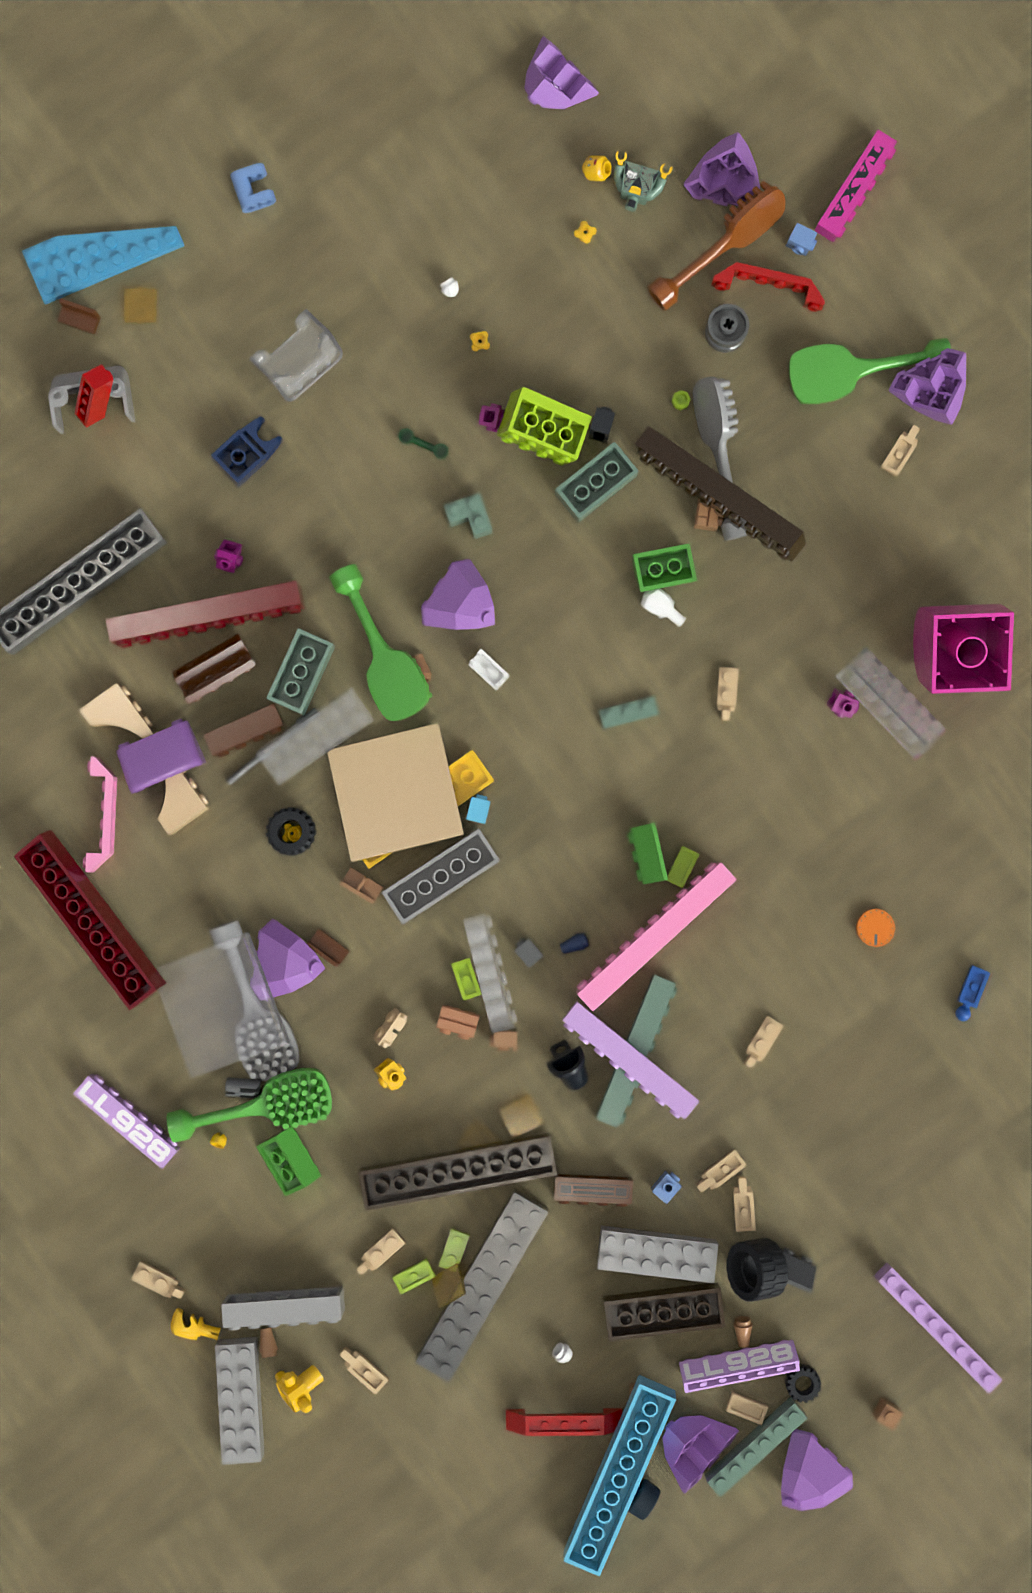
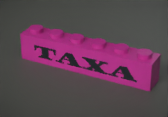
(856, 185)

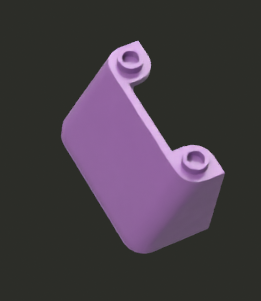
(160, 756)

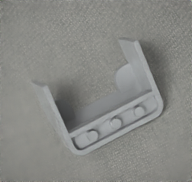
(69, 383)

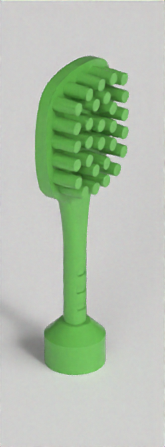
(831, 372)
(393, 675)
(286, 1100)

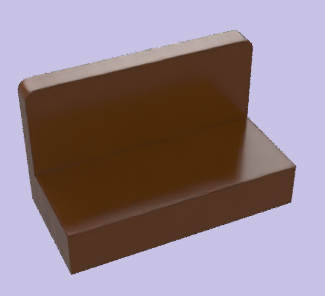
(78, 317)
(328, 948)

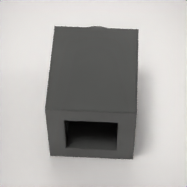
(528, 952)

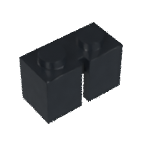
(602, 424)

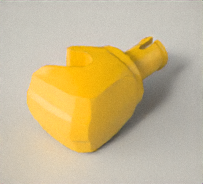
(194, 1330)

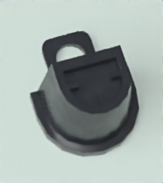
(569, 1066)

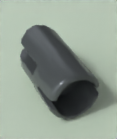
(242, 1087)

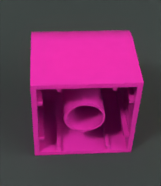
(964, 648)

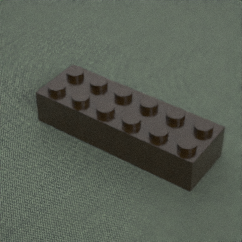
(664, 1311)

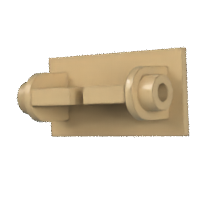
(394, 1020)

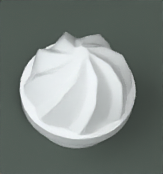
(450, 287)
(562, 1353)

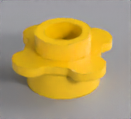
(586, 238)
(479, 336)
(296, 833)

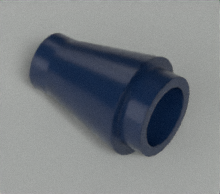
(576, 943)

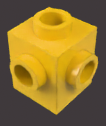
(390, 1074)

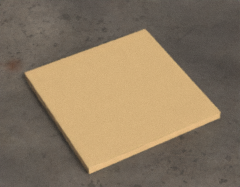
(395, 792)

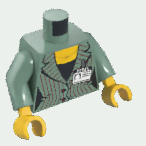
(637, 182)

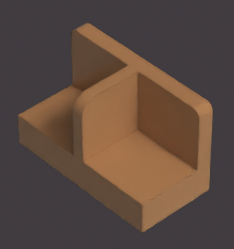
(361, 885)

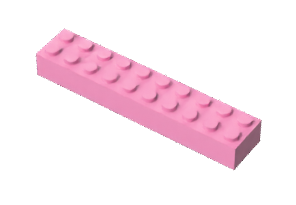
(656, 935)

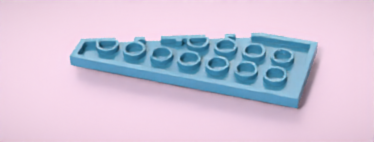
(81, 260)

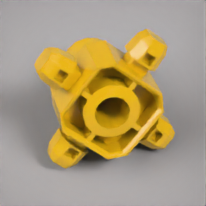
(296, 1388)

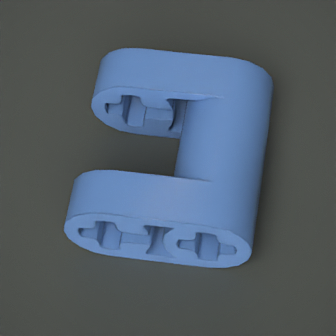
(242, 184)

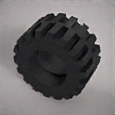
(274, 827)

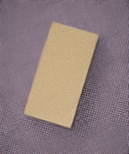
(746, 1408)

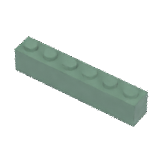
(755, 1446)

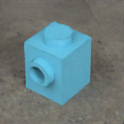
(478, 809)

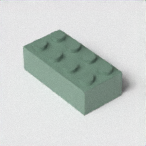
(596, 482)
(301, 672)

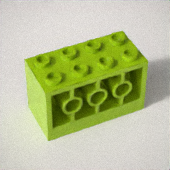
(543, 426)

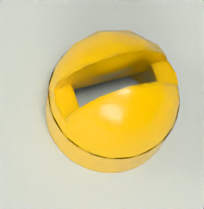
(218, 1141)

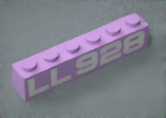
(127, 1120)
(739, 1366)

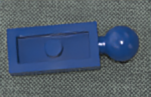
(971, 992)

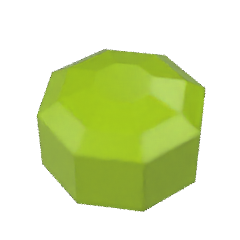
(680, 400)

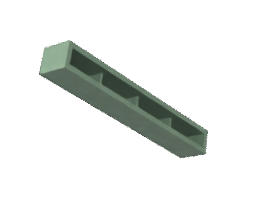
(641, 1037)

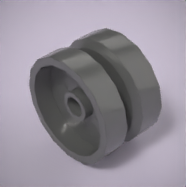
(726, 328)

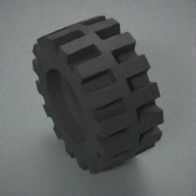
(807, 1394)

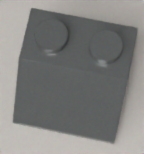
(800, 1270)

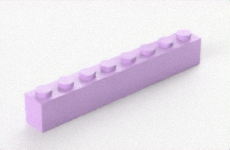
(630, 1060)
(938, 1328)

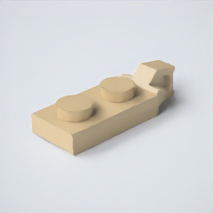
(900, 452)
(727, 691)
(762, 1041)
(721, 1171)
(743, 1206)
(381, 1251)
(157, 1280)
(364, 1370)

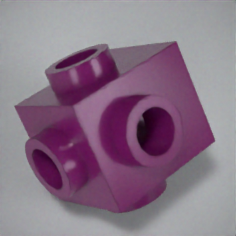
(491, 417)
(228, 556)
(843, 703)

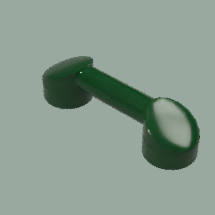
(407, 437)

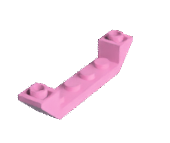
(107, 824)

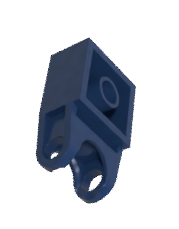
(250, 447)

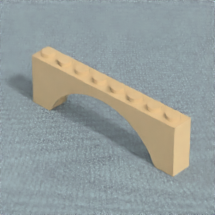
(117, 709)

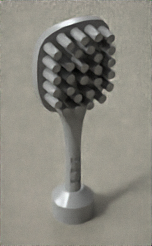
(715, 427)
(275, 1060)

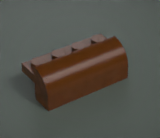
(214, 669)

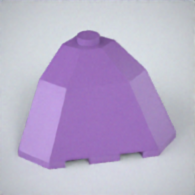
(554, 80)
(724, 173)
(934, 385)
(459, 600)
(286, 959)
(694, 1445)
(812, 1474)

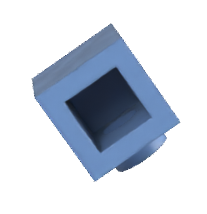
(802, 240)
(666, 1186)

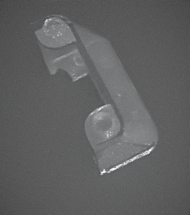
(300, 358)

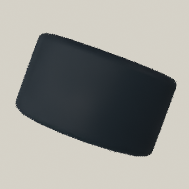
(644, 1499)

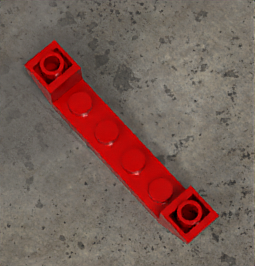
(813, 299)
(563, 1423)

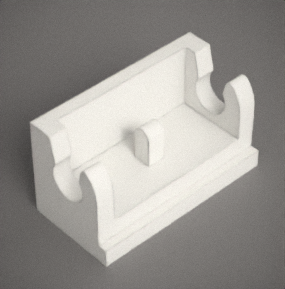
(488, 669)

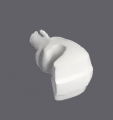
(662, 605)

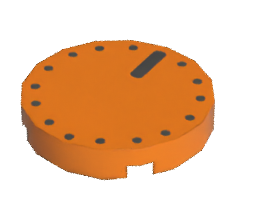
(875, 927)

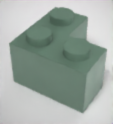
(469, 510)

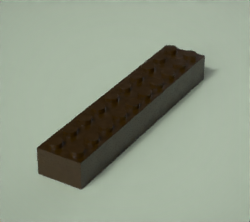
(720, 494)
(457, 1171)

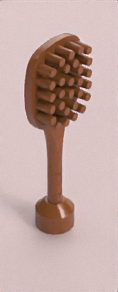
(745, 226)

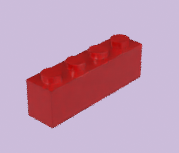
(93, 395)

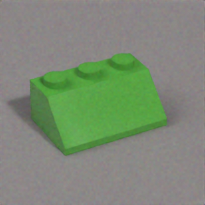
(664, 567)
(647, 854)
(288, 1161)

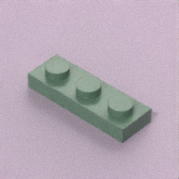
(628, 712)

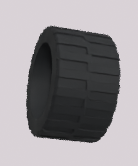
(757, 1269)

